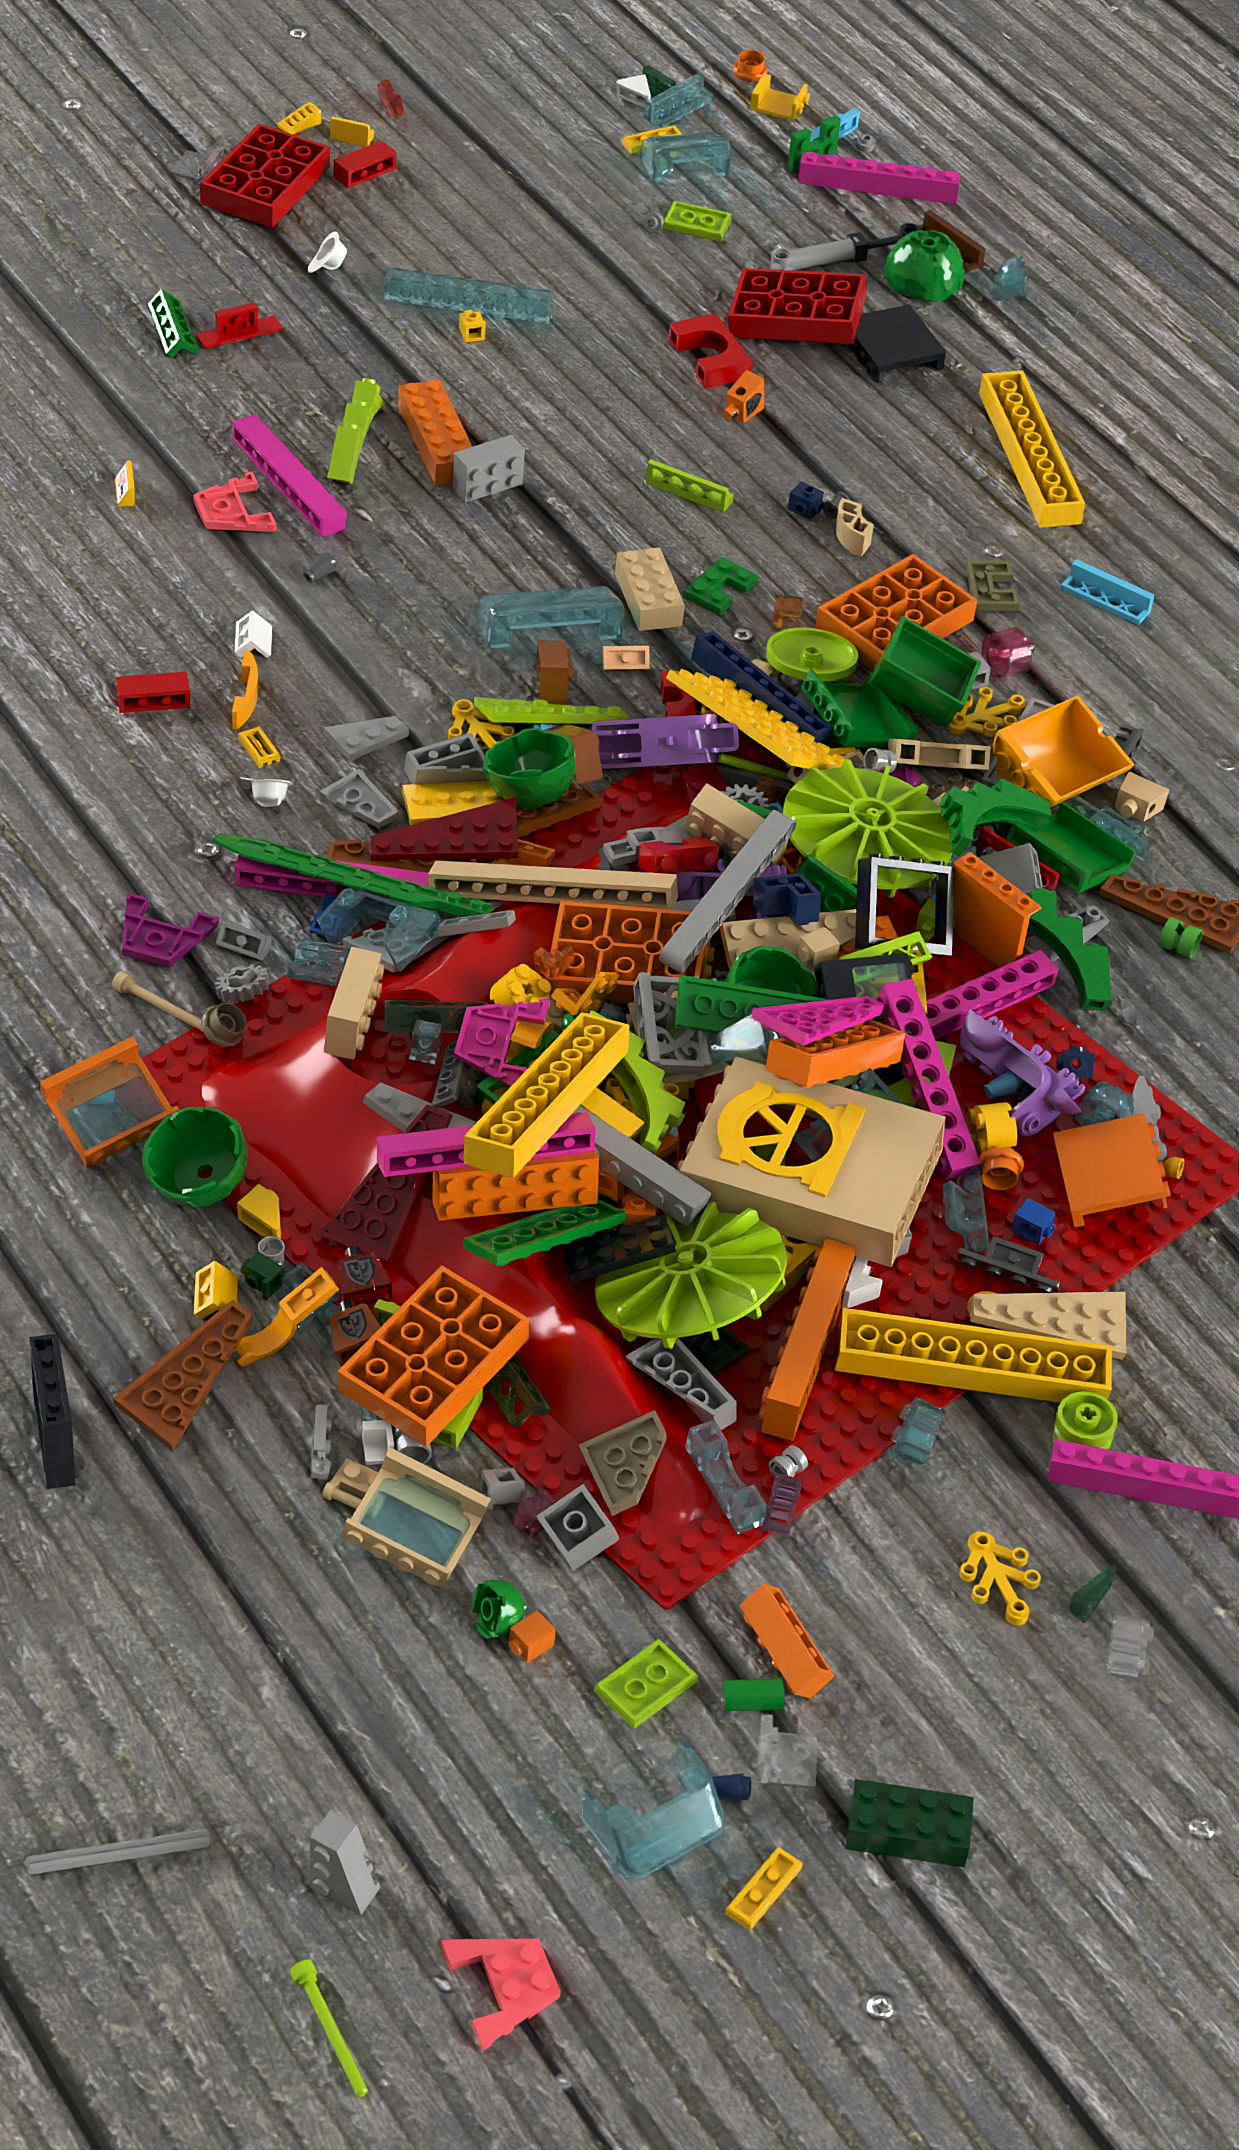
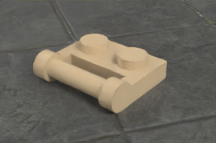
(352, 1478)

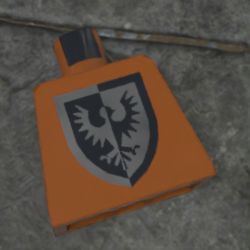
(351, 1329)

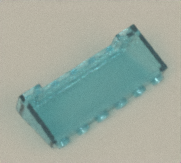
(550, 608)

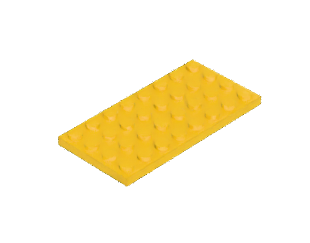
(756, 721)

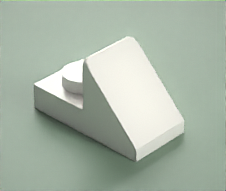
(860, 1285)

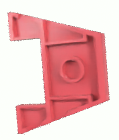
(224, 510)
(516, 1975)

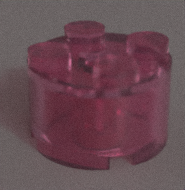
(1007, 652)

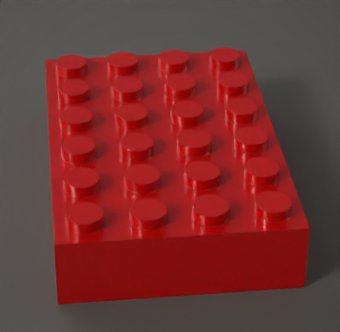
(265, 175)
(797, 305)

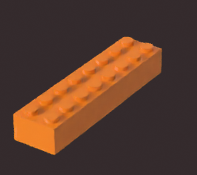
(806, 1339)

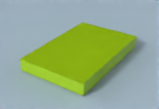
(697, 221)
(646, 1683)

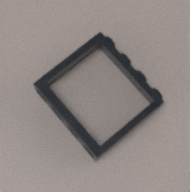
(867, 900)
(53, 1411)

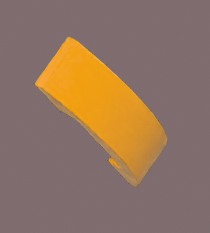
(244, 706)
(531, 1033)

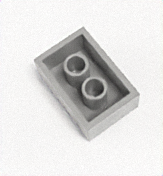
(488, 468)

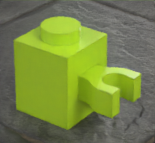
(926, 920)

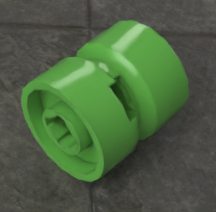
(1179, 937)

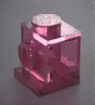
(529, 1508)

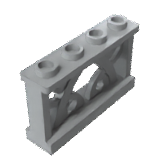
(645, 1000)

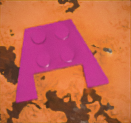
(487, 1036)

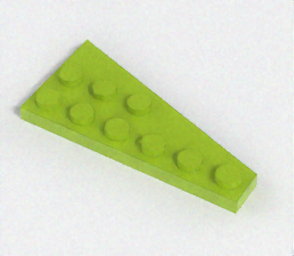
(542, 712)

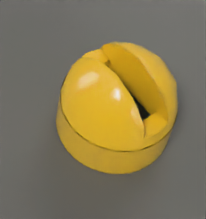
(1173, 1167)

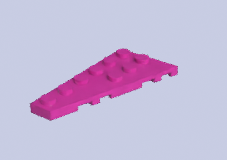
(817, 1019)

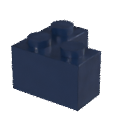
(787, 895)

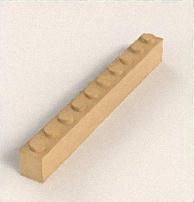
(554, 884)

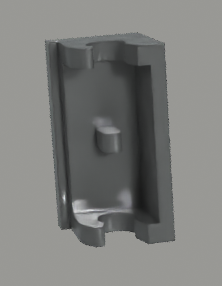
(1131, 743)

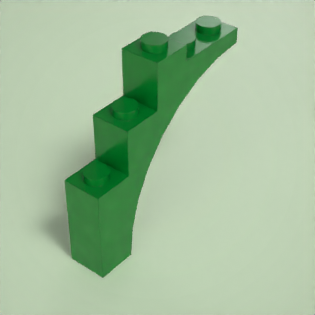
(983, 804)
(1085, 963)

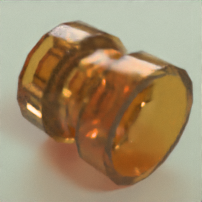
(768, 786)

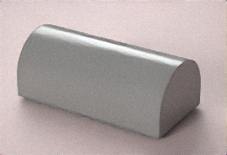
(244, 940)

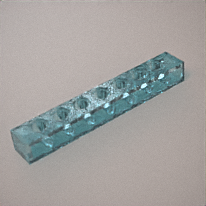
(468, 294)

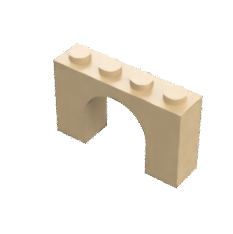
(940, 754)

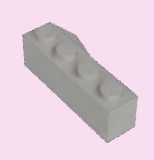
(687, 1378)

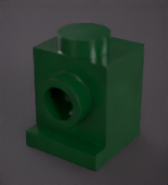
(263, 1274)

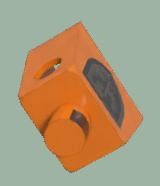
(745, 398)

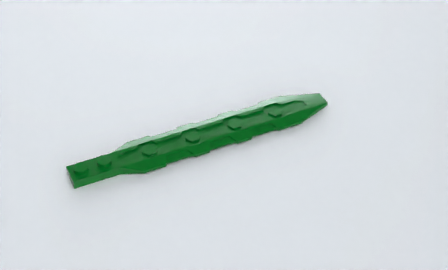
(352, 876)

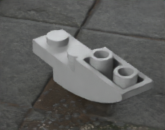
(627, 849)
(1092, 922)
(1145, 1104)

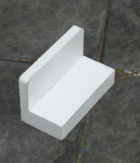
(253, 633)

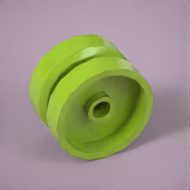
(1086, 1420)

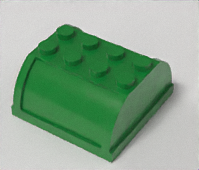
(925, 672)

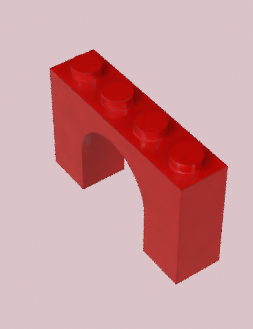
(711, 333)

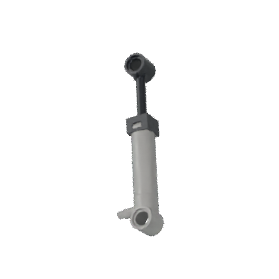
(852, 248)

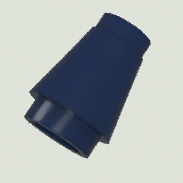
(733, 1787)

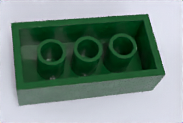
(909, 1823)

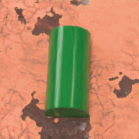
(753, 1694)

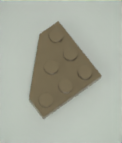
(625, 1459)

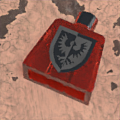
(363, 1277)

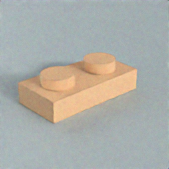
(626, 658)

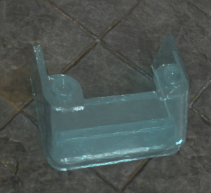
(413, 923)
(666, 1832)

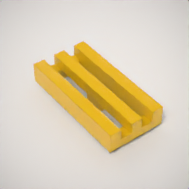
(247, 737)

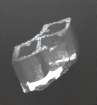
(1128, 1647)

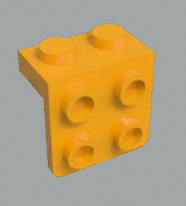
(571, 1000)

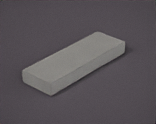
(476, 923)

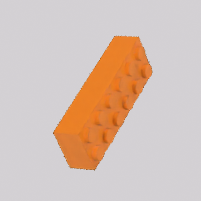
(433, 426)
(835, 1055)
(537, 1186)

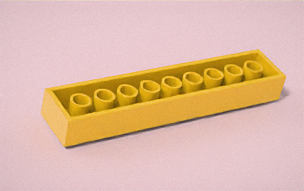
(1031, 449)
(546, 1095)
(970, 1357)

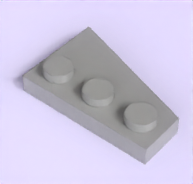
(365, 736)
(361, 798)

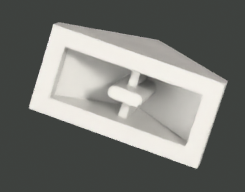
(634, 90)

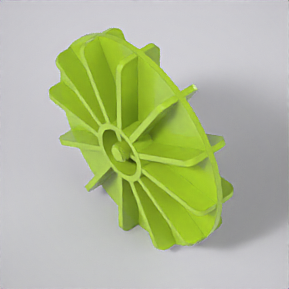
(862, 812)
(715, 1277)

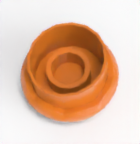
(750, 66)
(1000, 1167)

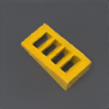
(301, 119)

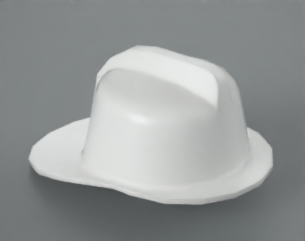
(329, 255)
(269, 791)

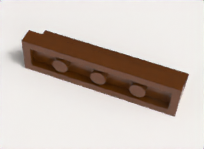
(969, 249)

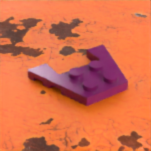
(157, 940)

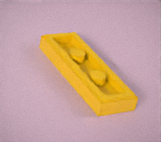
(633, 142)
(763, 1888)

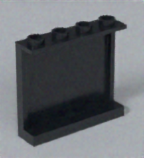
(895, 340)

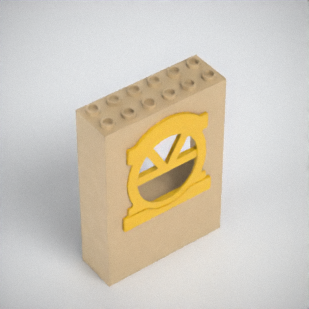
(853, 1195)

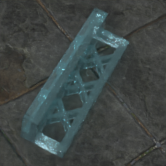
(674, 100)

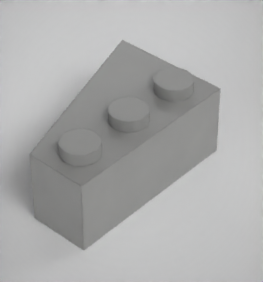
(446, 761)
(339, 1864)

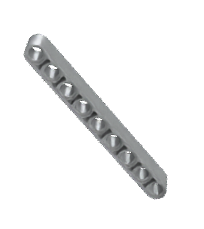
(727, 891)

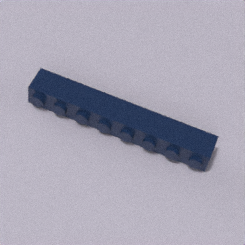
(724, 661)

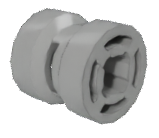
(877, 760)
(272, 1248)
(790, 1462)

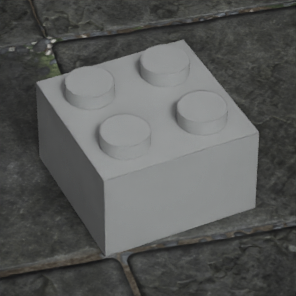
(578, 1527)

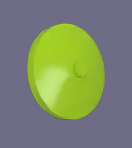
(802, 649)

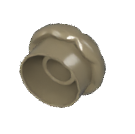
(224, 1024)

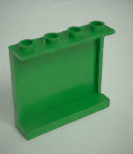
(859, 712)
(1075, 848)

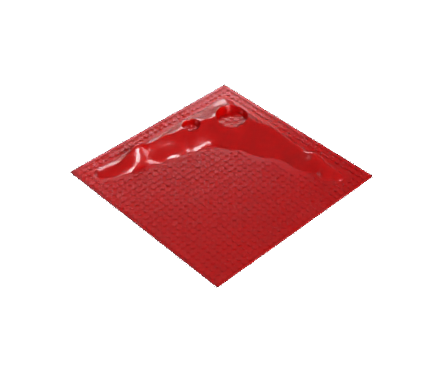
(319, 1140)

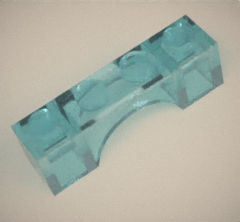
(710, 1454)

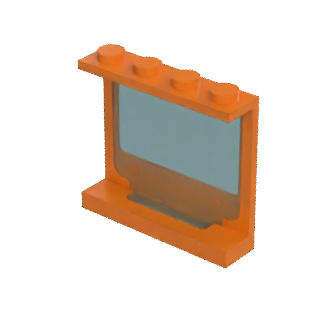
(106, 1102)

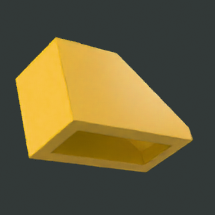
(261, 1211)

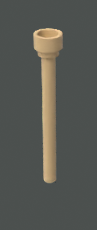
(125, 984)

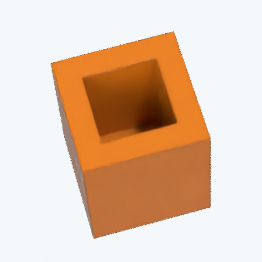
(531, 1636)

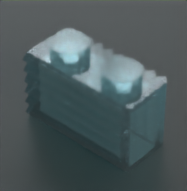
(918, 1430)

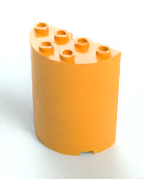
(1059, 752)

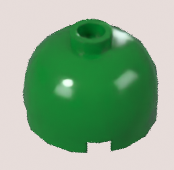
(498, 1607)

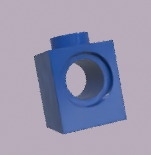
(1033, 1222)

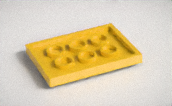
(443, 799)

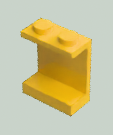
(777, 102)

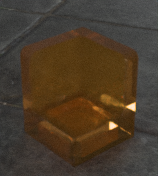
(786, 606)
(553, 963)

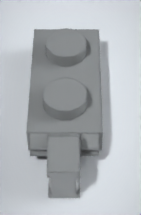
(320, 1445)

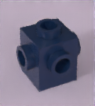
(806, 500)
(1085, 1062)

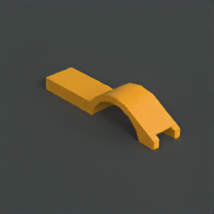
(292, 1311)

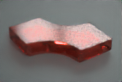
(390, 99)

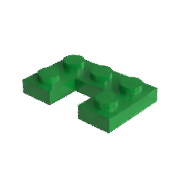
(825, 144)
(706, 587)

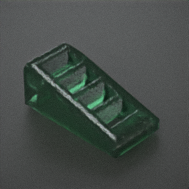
(1090, 1595)

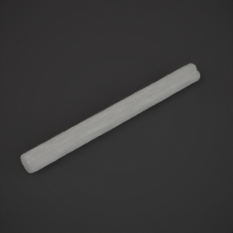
(117, 1851)

